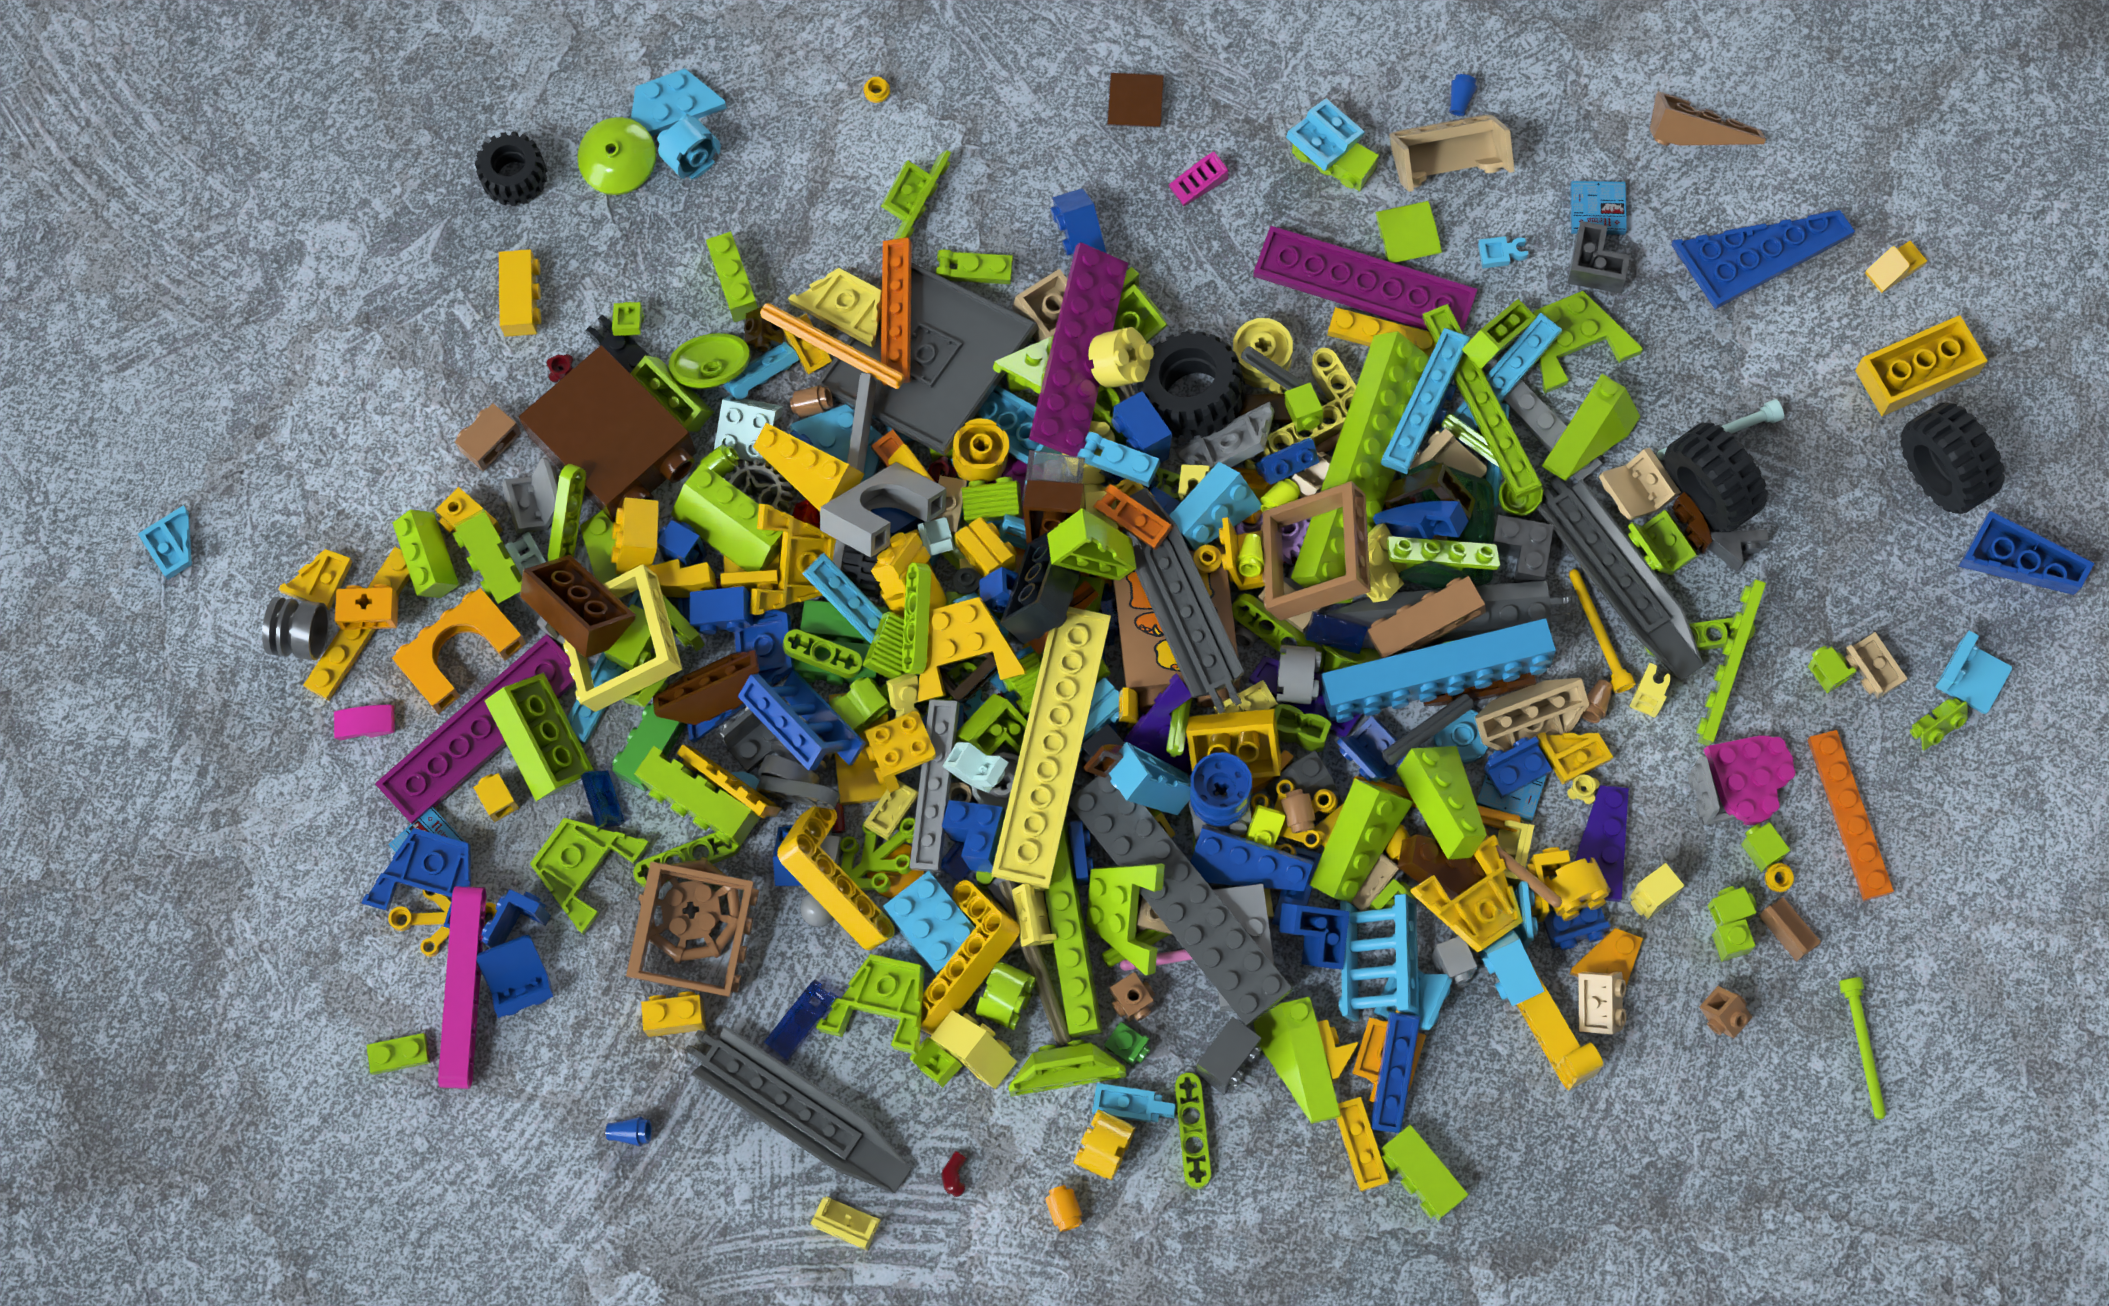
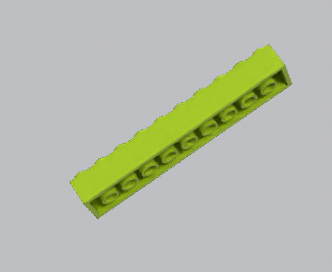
(1374, 413)

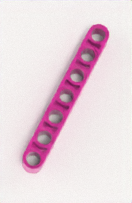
(462, 988)

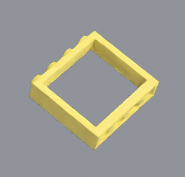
(662, 666)

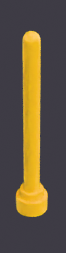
(1621, 679)

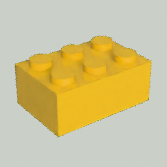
(1243, 734)

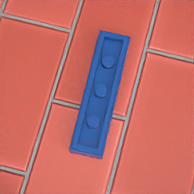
(1395, 1072)

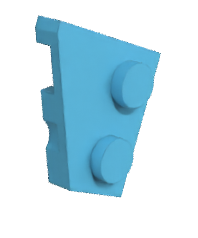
(170, 542)

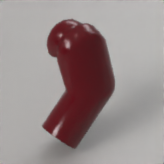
(951, 1177)

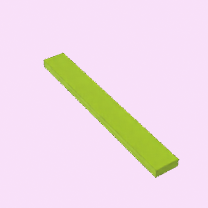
(1487, 412)

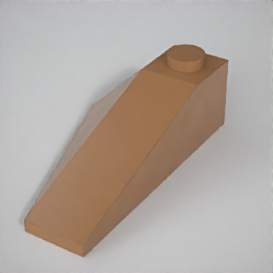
(1682, 125)

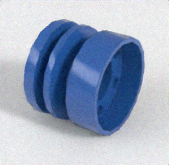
(1226, 775)

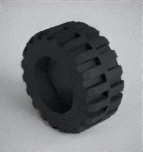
(1191, 355)
(1952, 458)
(1716, 476)

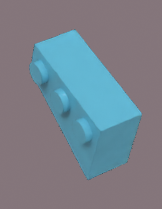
(1217, 496)
(1150, 781)

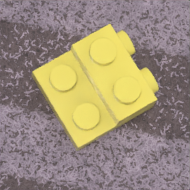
(1383, 572)

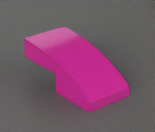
(364, 720)

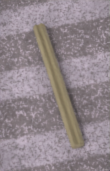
(1043, 981)

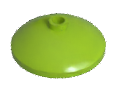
(627, 166)
(709, 360)

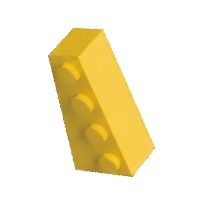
(807, 468)

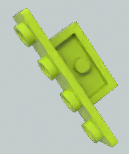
(910, 192)
(1448, 553)

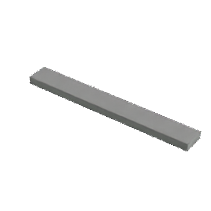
(859, 438)

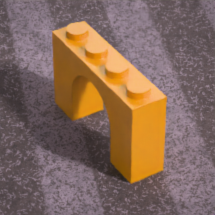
(473, 615)

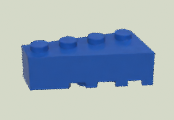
(2024, 556)

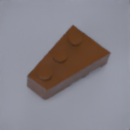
(1424, 857)

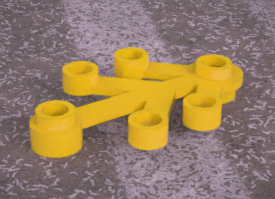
(1285, 830)
(429, 919)

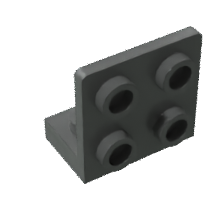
(747, 740)

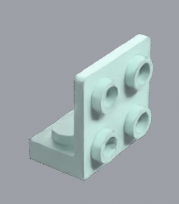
(741, 424)

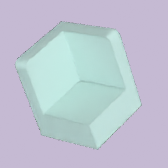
(936, 536)

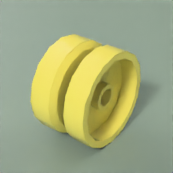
(1270, 340)

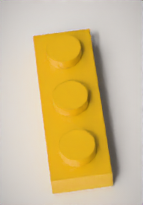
(1361, 1145)

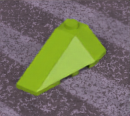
(1597, 426)

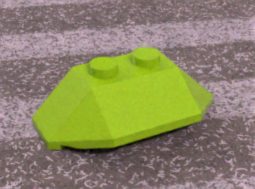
(1065, 1067)

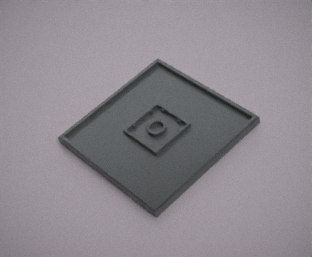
(951, 361)

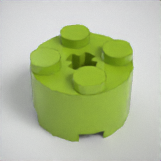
(1006, 995)

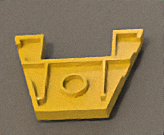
(800, 548)
(960, 634)
(1481, 911)

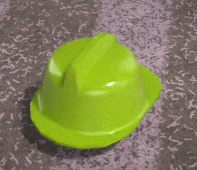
(1339, 658)

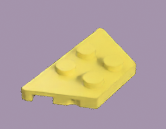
(844, 304)

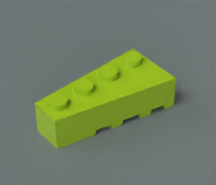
(696, 798)
(1444, 798)
(1358, 839)

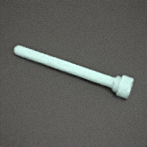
(1770, 412)

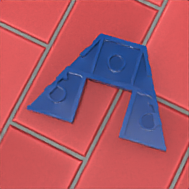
(767, 640)

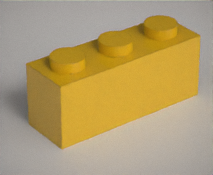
(518, 293)

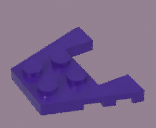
(1153, 728)

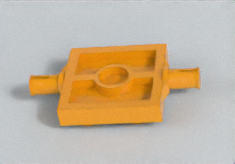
(1371, 1050)

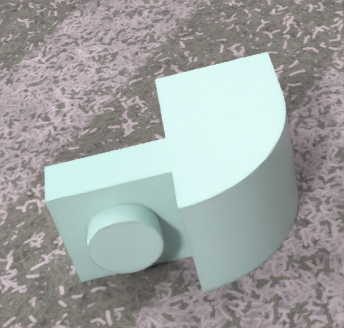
(975, 767)

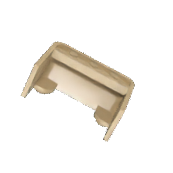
(1451, 147)

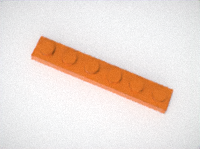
(896, 306)
(1850, 815)

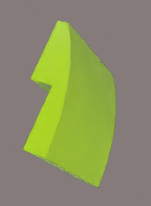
(1408, 232)

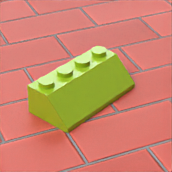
(726, 520)
(539, 735)

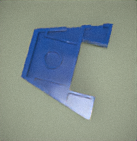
(424, 863)

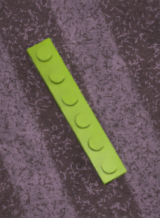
(1726, 673)

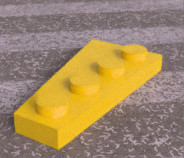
(734, 786)

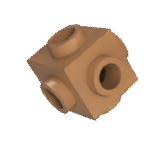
(1130, 988)
(1725, 1012)

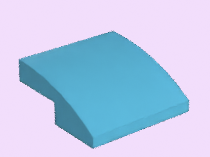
(1325, 134)

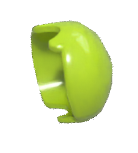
(1521, 506)

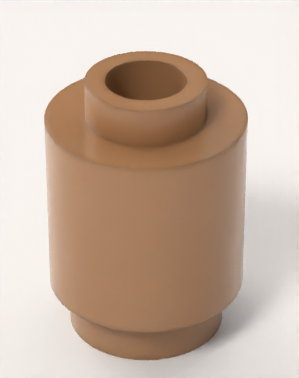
(811, 401)
(1298, 811)

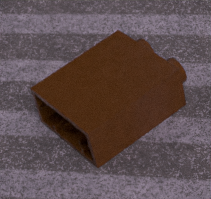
(611, 430)

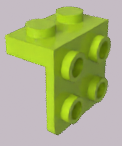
(1663, 542)

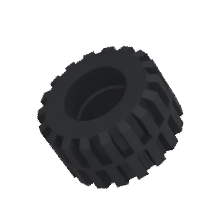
(505, 151)
(858, 569)

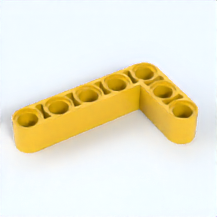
(828, 882)
(975, 957)
(1569, 1060)

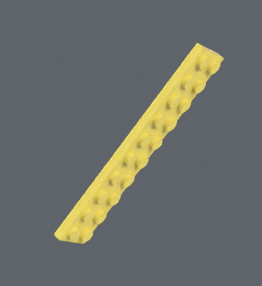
(1051, 749)

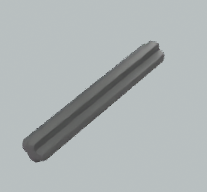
(1275, 371)
(1427, 729)

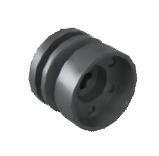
(295, 628)
(788, 766)

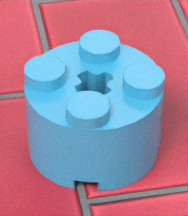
(688, 147)

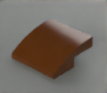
(1135, 100)

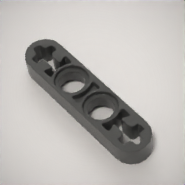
(798, 792)

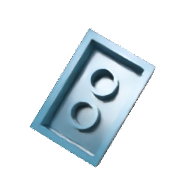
(929, 921)

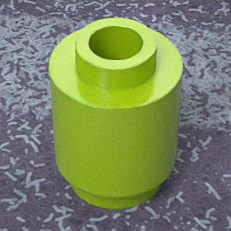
(721, 460)

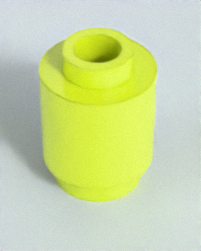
(1280, 494)

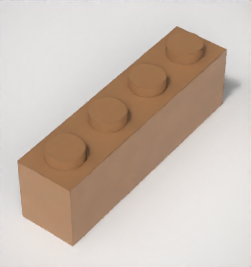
(1428, 619)

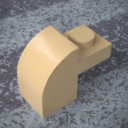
(1312, 478)

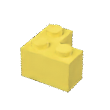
(975, 1047)

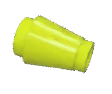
(1250, 558)

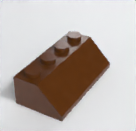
(576, 605)

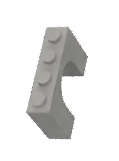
(896, 486)

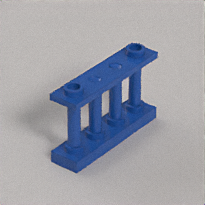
(791, 730)

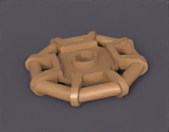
(704, 921)

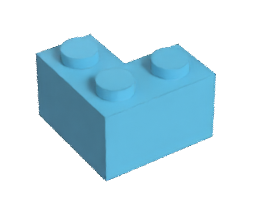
(1513, 969)

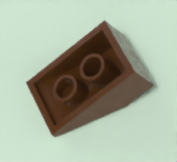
(1049, 504)

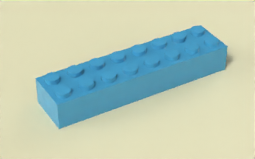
(1437, 671)

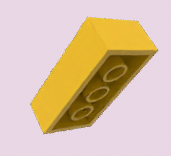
(1920, 365)

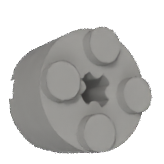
(1297, 674)

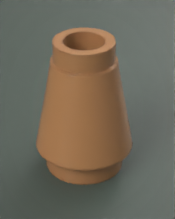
(1598, 701)

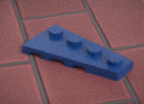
(1241, 862)

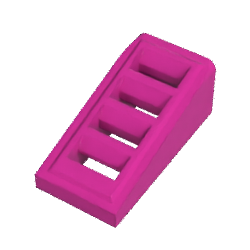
(1213, 180)

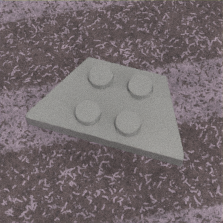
(1234, 443)

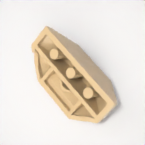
(1541, 708)

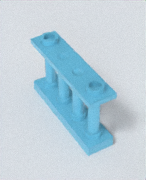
(1404, 969)

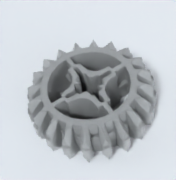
(766, 492)

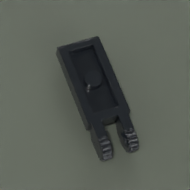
(622, 347)

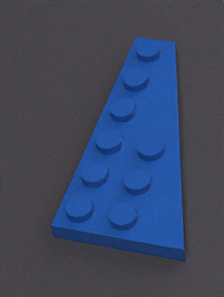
(1752, 255)

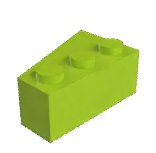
(1091, 547)
(488, 556)

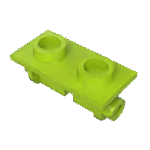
(1950, 716)

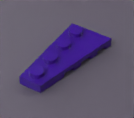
(1268, 672)
(1606, 837)

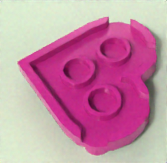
(1749, 775)

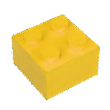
(635, 534)

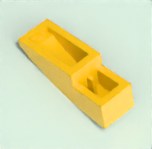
(680, 581)

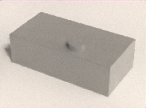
(1250, 910)

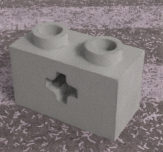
(1455, 960)

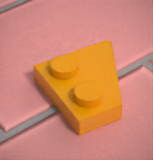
(1610, 955)

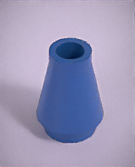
(1462, 91)
(630, 1131)

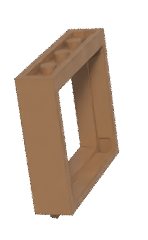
(1356, 551)
(646, 918)

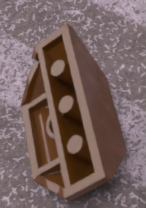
(707, 690)

